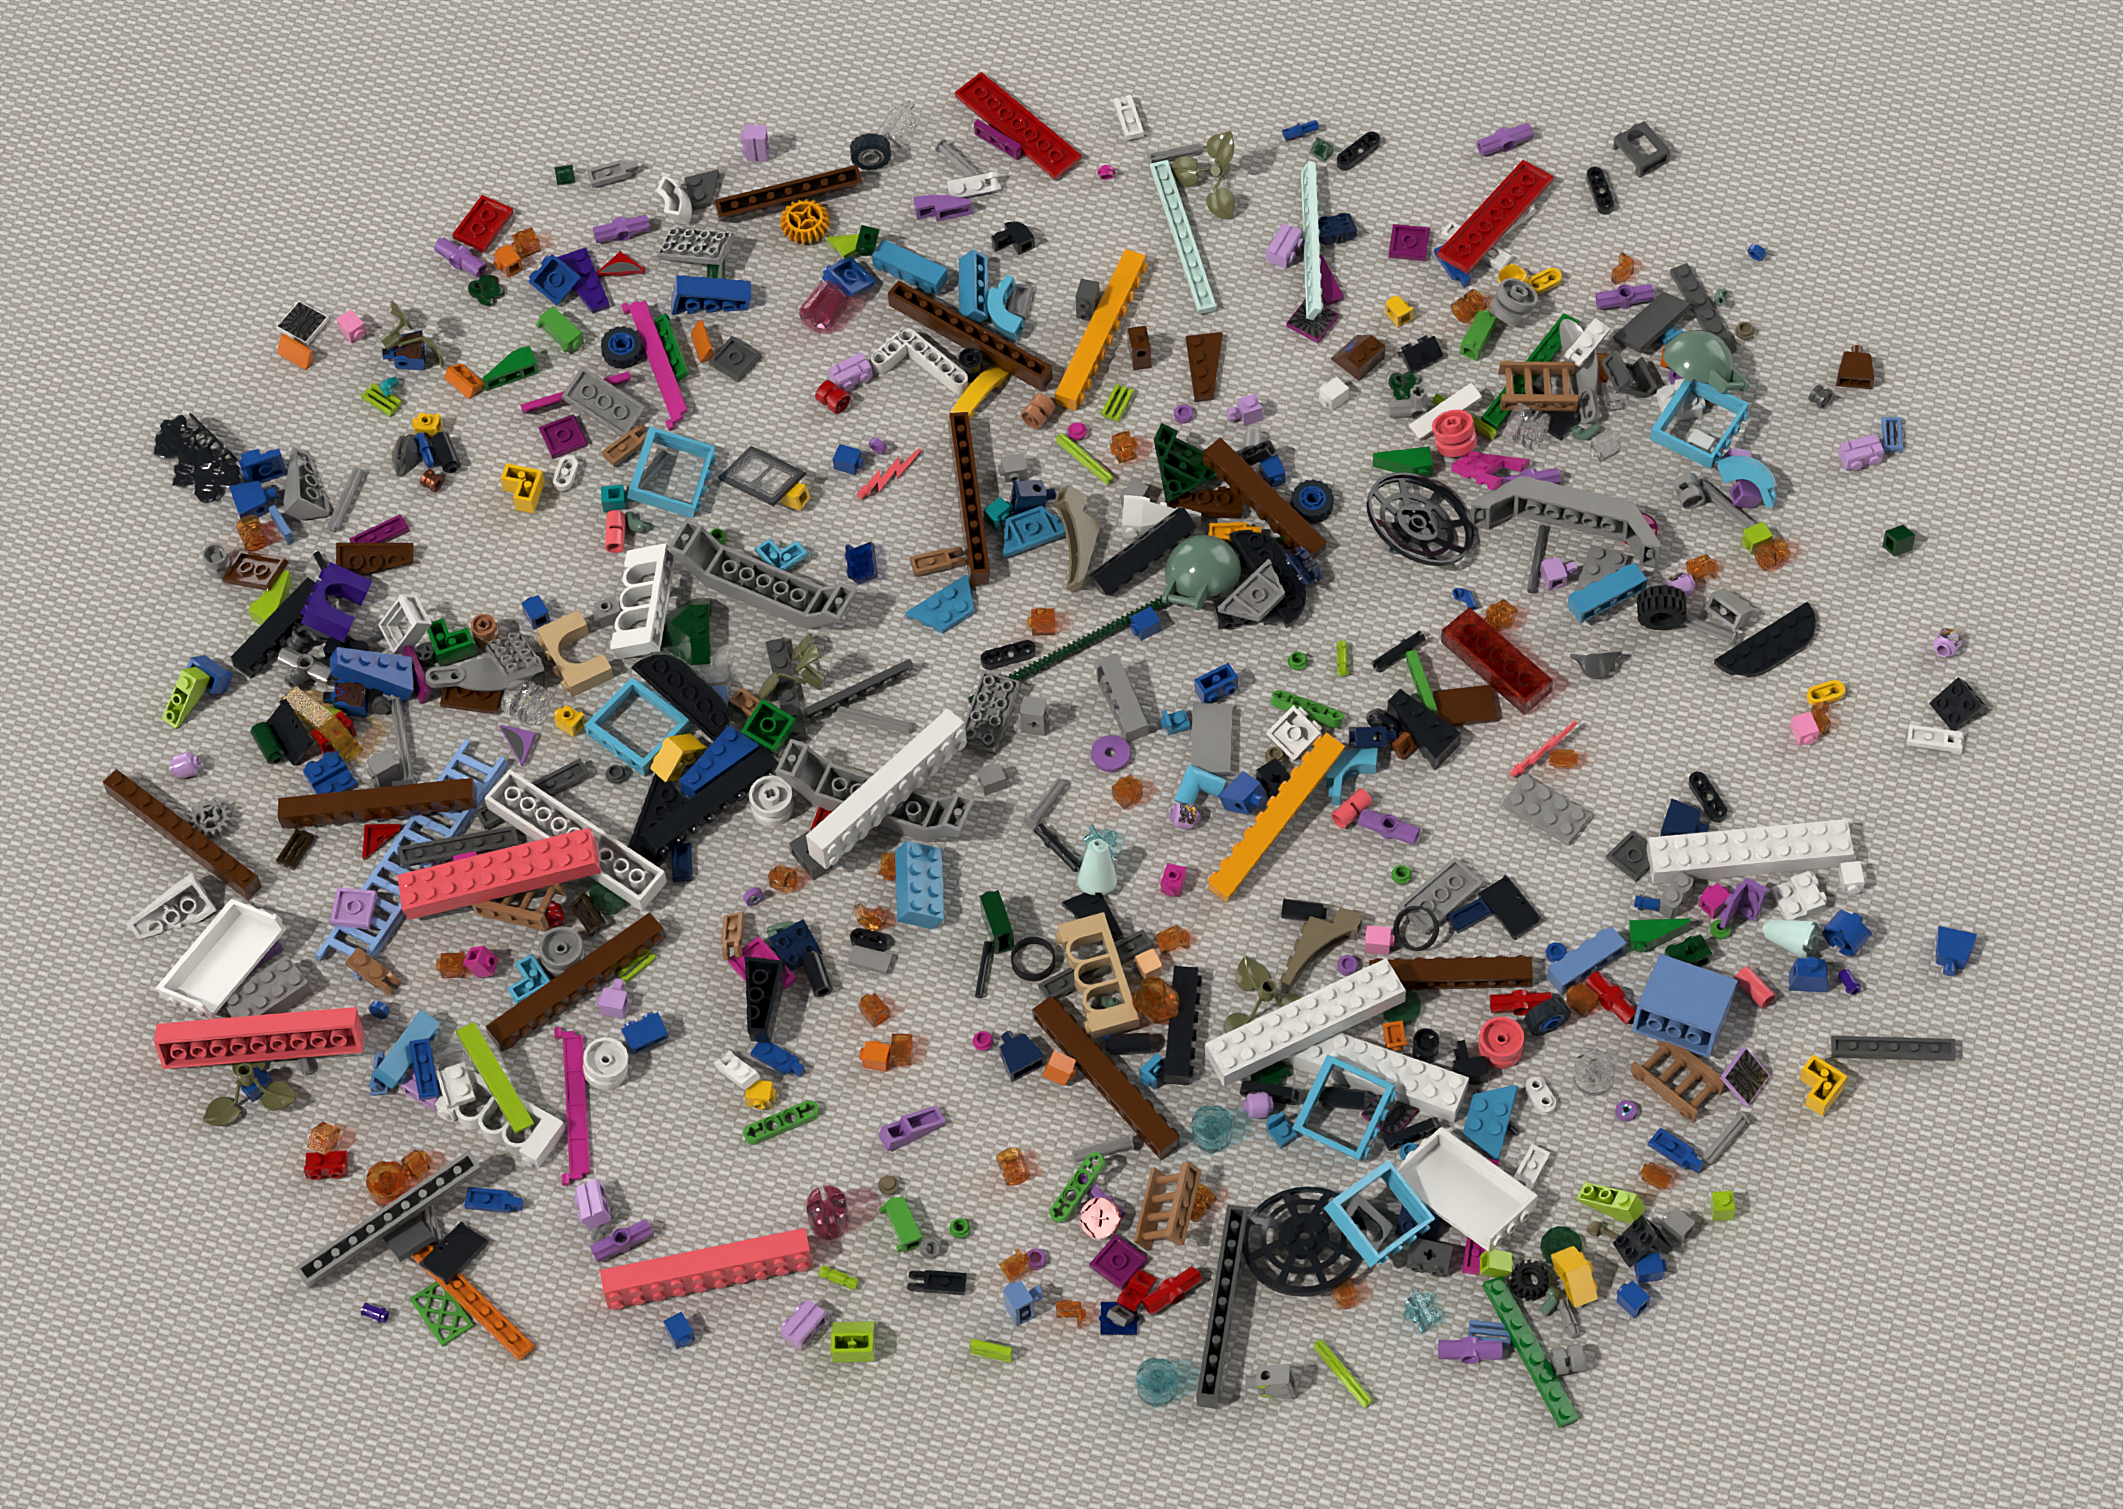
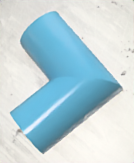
(784, 559)
(1198, 780)
(533, 979)

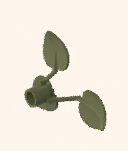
(1185, 171)
(393, 338)
(810, 675)
(1254, 976)
(276, 1097)

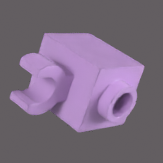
(1555, 573)
(613, 1001)

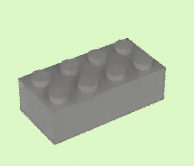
(269, 991)

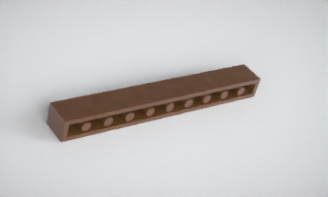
(970, 335)
(969, 498)
(377, 803)
(182, 834)
(575, 982)
(1106, 1078)

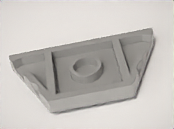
(1255, 596)

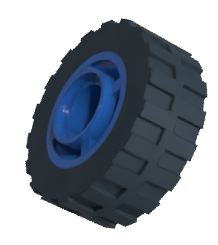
(618, 356)
(1314, 491)
(1547, 1016)

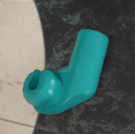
(385, 385)

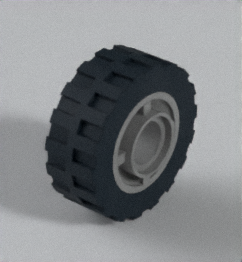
(870, 151)

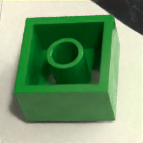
(769, 726)

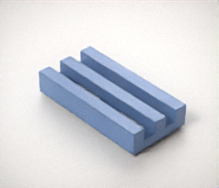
(1892, 448)
(281, 525)
(1489, 1325)

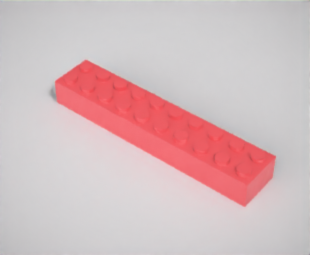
(499, 873)
(259, 1038)
(706, 1269)

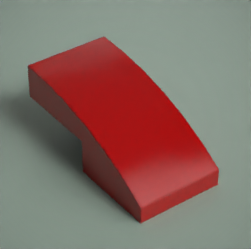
(1137, 1289)

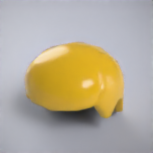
(1514, 272)

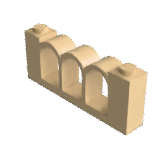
(1107, 1020)

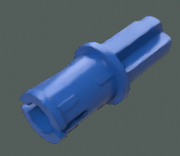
(1299, 130)
(425, 449)

